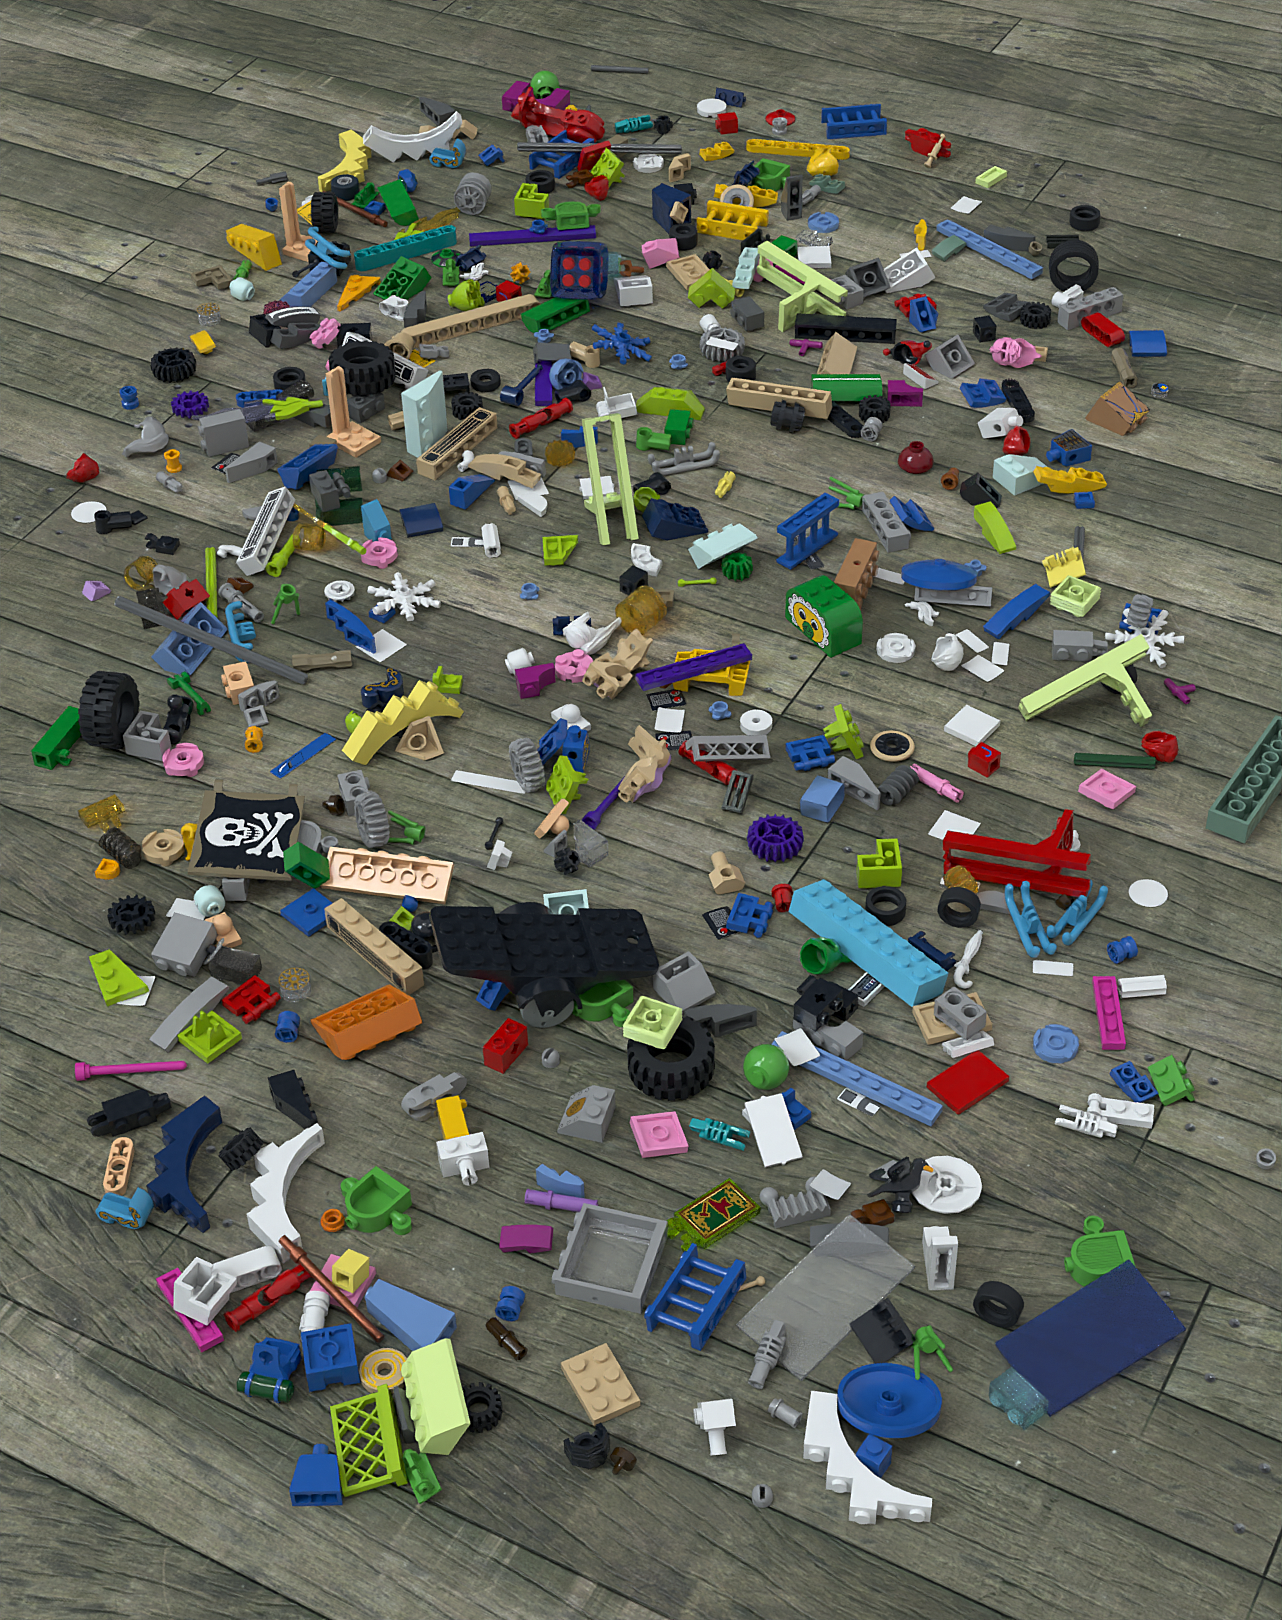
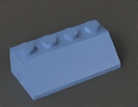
(312, 286)
(183, 653)

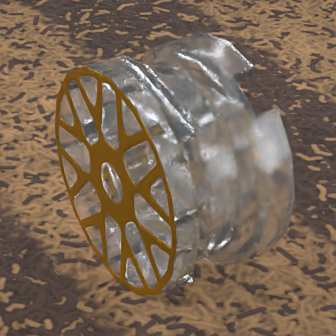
(209, 315)
(294, 985)

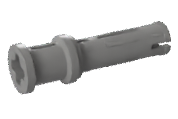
(234, 595)

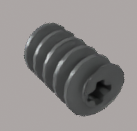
(898, 785)

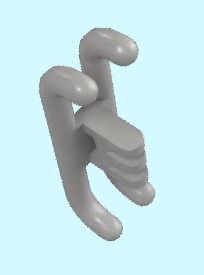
(685, 460)

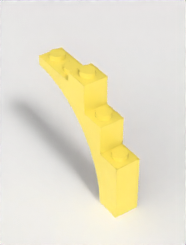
(353, 163)
(399, 712)

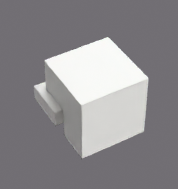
(201, 1291)

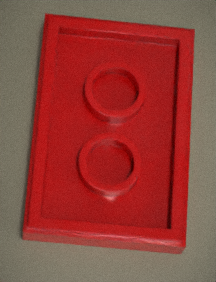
(967, 1082)

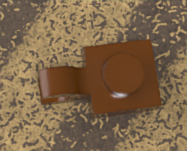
(579, 177)
(874, 1213)

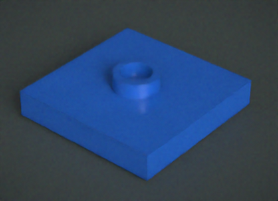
(307, 912)

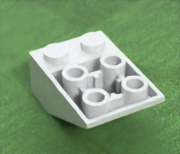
(634, 290)

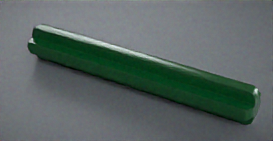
(1114, 760)

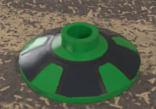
(440, 257)

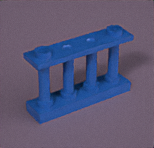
(854, 121)
(564, 163)
(797, 526)
(709, 1313)

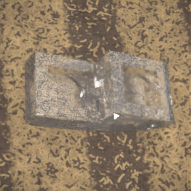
(811, 238)

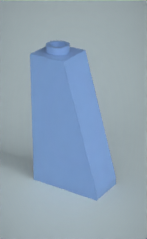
(409, 1316)

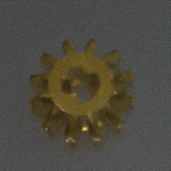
(560, 452)
(960, 877)

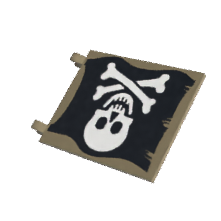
(245, 833)

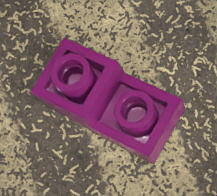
(529, 1237)

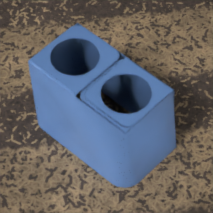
(822, 799)

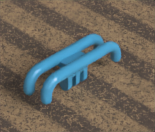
(324, 248)
(239, 631)
(1077, 916)
(1028, 922)

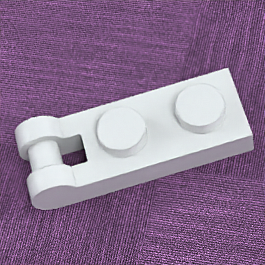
(1121, 1111)

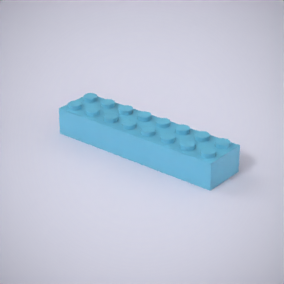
(869, 942)

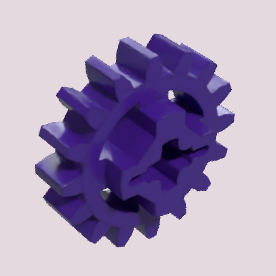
(189, 404)

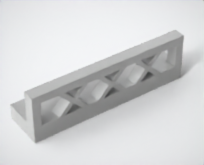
(969, 596)
(728, 743)

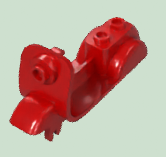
(578, 124)

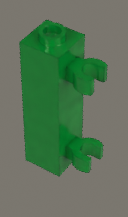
(57, 741)

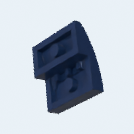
(421, 520)

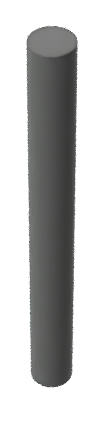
(619, 69)

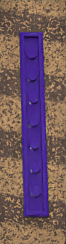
(527, 236)

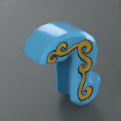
(449, 158)
(126, 1211)

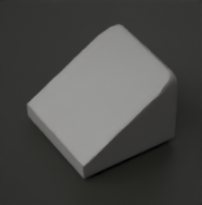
(255, 716)
(557, 844)

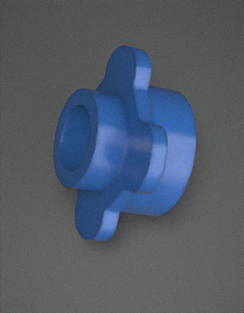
(538, 226)

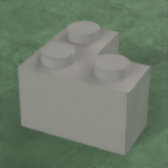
(146, 737)

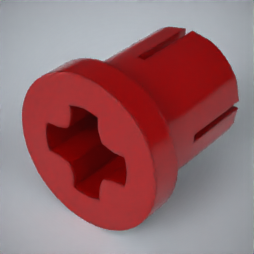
(783, 896)

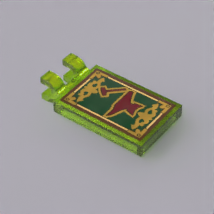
(713, 1215)

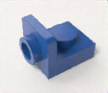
(491, 154)
(797, 1112)

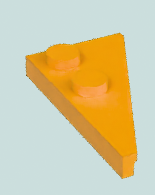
(356, 288)

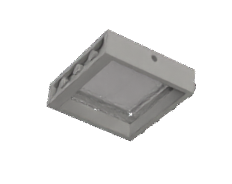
(610, 1258)

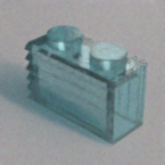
(1017, 1398)

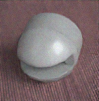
(379, 475)
(553, 1058)
(1268, 1157)
(762, 1503)

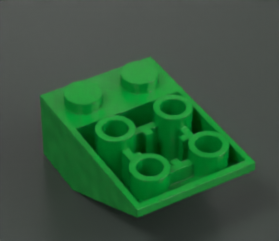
(403, 280)

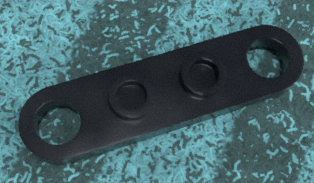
(1017, 399)
(844, 421)

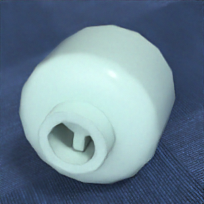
(241, 289)
(209, 900)

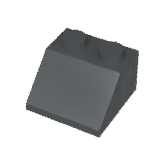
(869, 277)

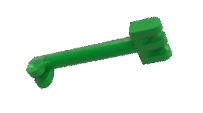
(183, 683)

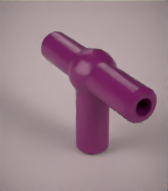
(805, 344)
(1179, 691)

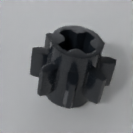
(663, 124)
(712, 259)
(567, 861)

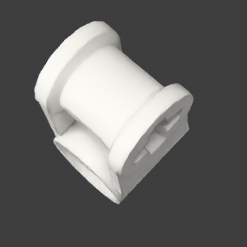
(394, 307)

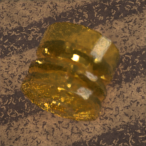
(641, 610)

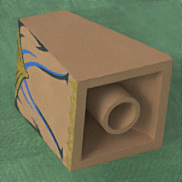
(1118, 410)

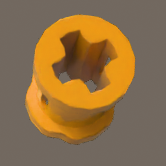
(173, 464)
(253, 739)

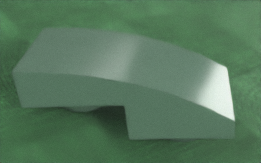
(827, 184)
(947, 247)

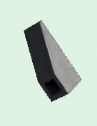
(290, 1099)

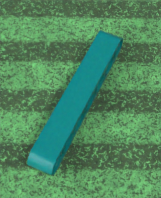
(406, 247)

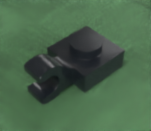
(164, 545)

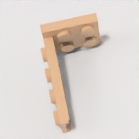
(295, 242)
(349, 435)

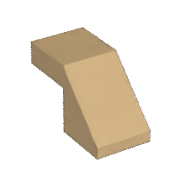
(466, 128)
(678, 166)

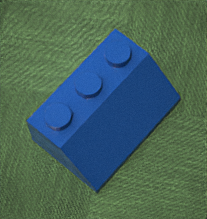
(299, 468)

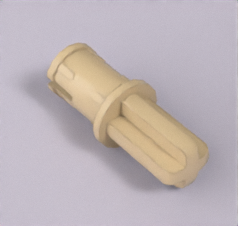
(506, 500)

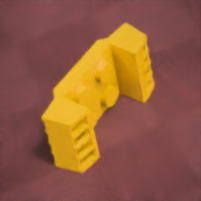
(732, 675)

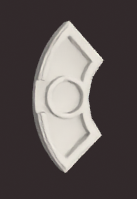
(644, 560)

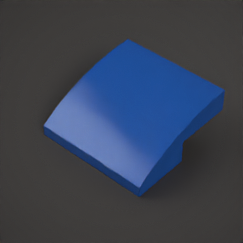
(1148, 343)
(983, 394)
(912, 514)
(552, 740)

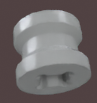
(779, 126)

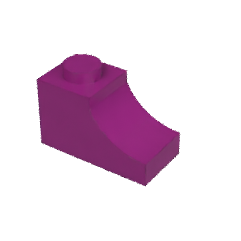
(902, 394)
(533, 679)

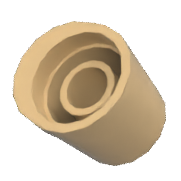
(401, 344)

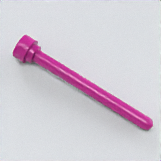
(85, 1071)

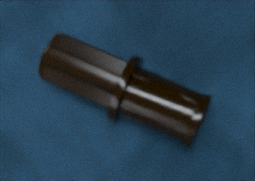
(506, 1338)

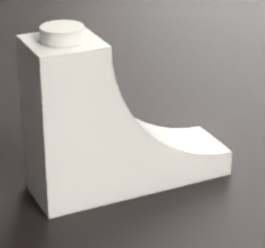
(940, 1257)

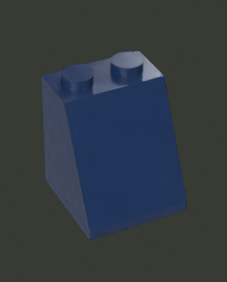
(663, 201)

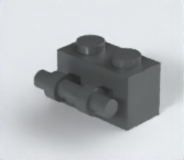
(326, 491)

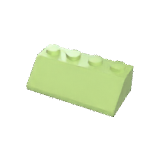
(435, 1397)

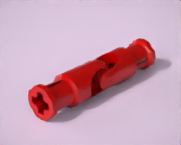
(531, 422)
(717, 769)
(251, 1308)

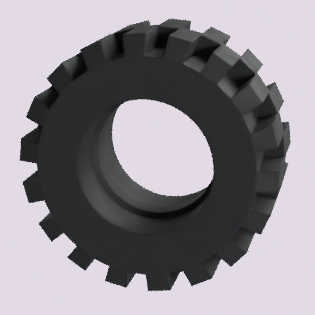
(324, 211)

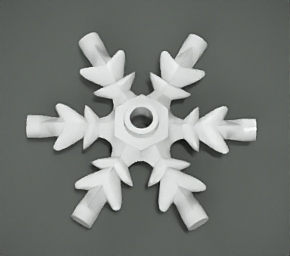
(404, 597)
(1149, 635)

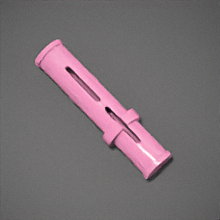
(942, 786)

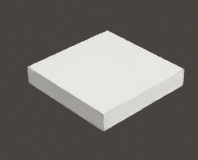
(815, 256)
(972, 725)

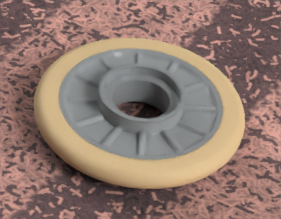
(738, 191)

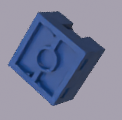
(330, 1356)

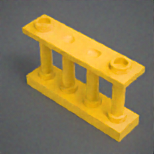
(735, 213)

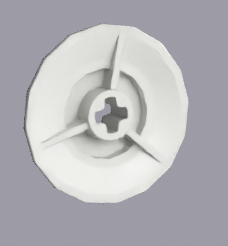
(949, 1172)

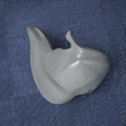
(152, 438)
(168, 578)

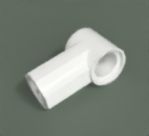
(1069, 295)

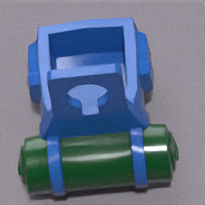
(270, 1370)

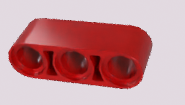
(1103, 329)

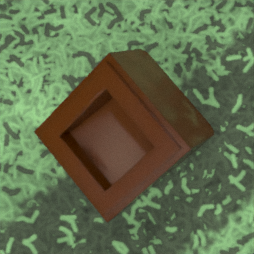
(399, 471)
(240, 584)

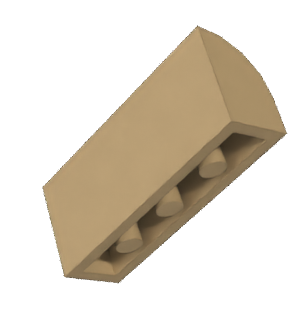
(837, 356)

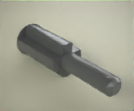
(274, 178)

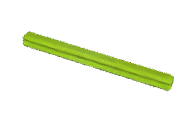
(211, 580)

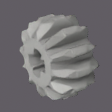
(1140, 611)

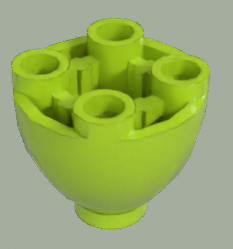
(466, 296)

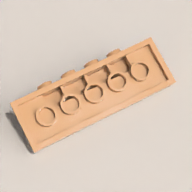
(388, 874)

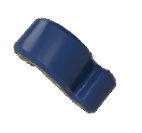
(384, 690)

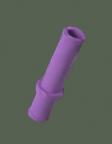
(558, 1201)

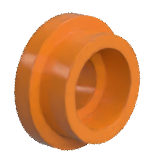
(332, 1220)

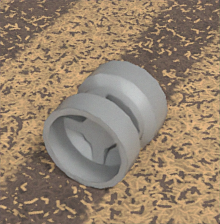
(871, 429)

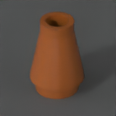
(950, 479)

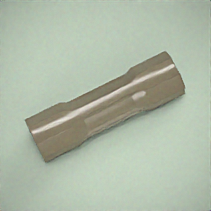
(1127, 375)
(337, 659)

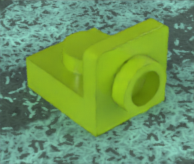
(447, 683)

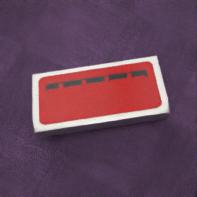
(919, 376)

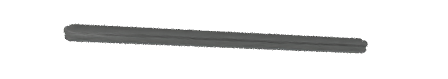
(615, 148)
(211, 640)

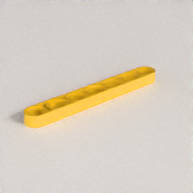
(794, 148)

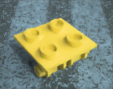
(1060, 568)

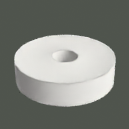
(756, 722)

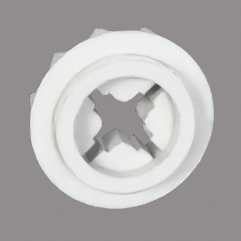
(332, 591)

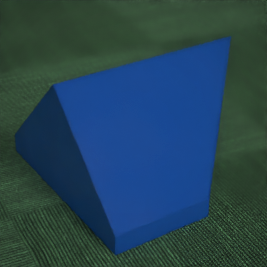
(922, 314)

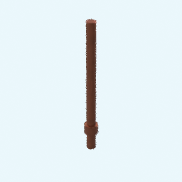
(375, 219)
(300, 1257)

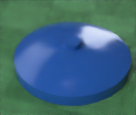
(939, 574)
(889, 1400)

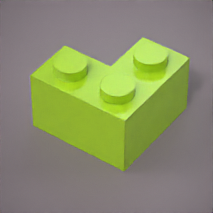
(530, 202)
(712, 287)
(880, 868)

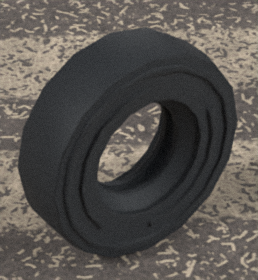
(487, 386)

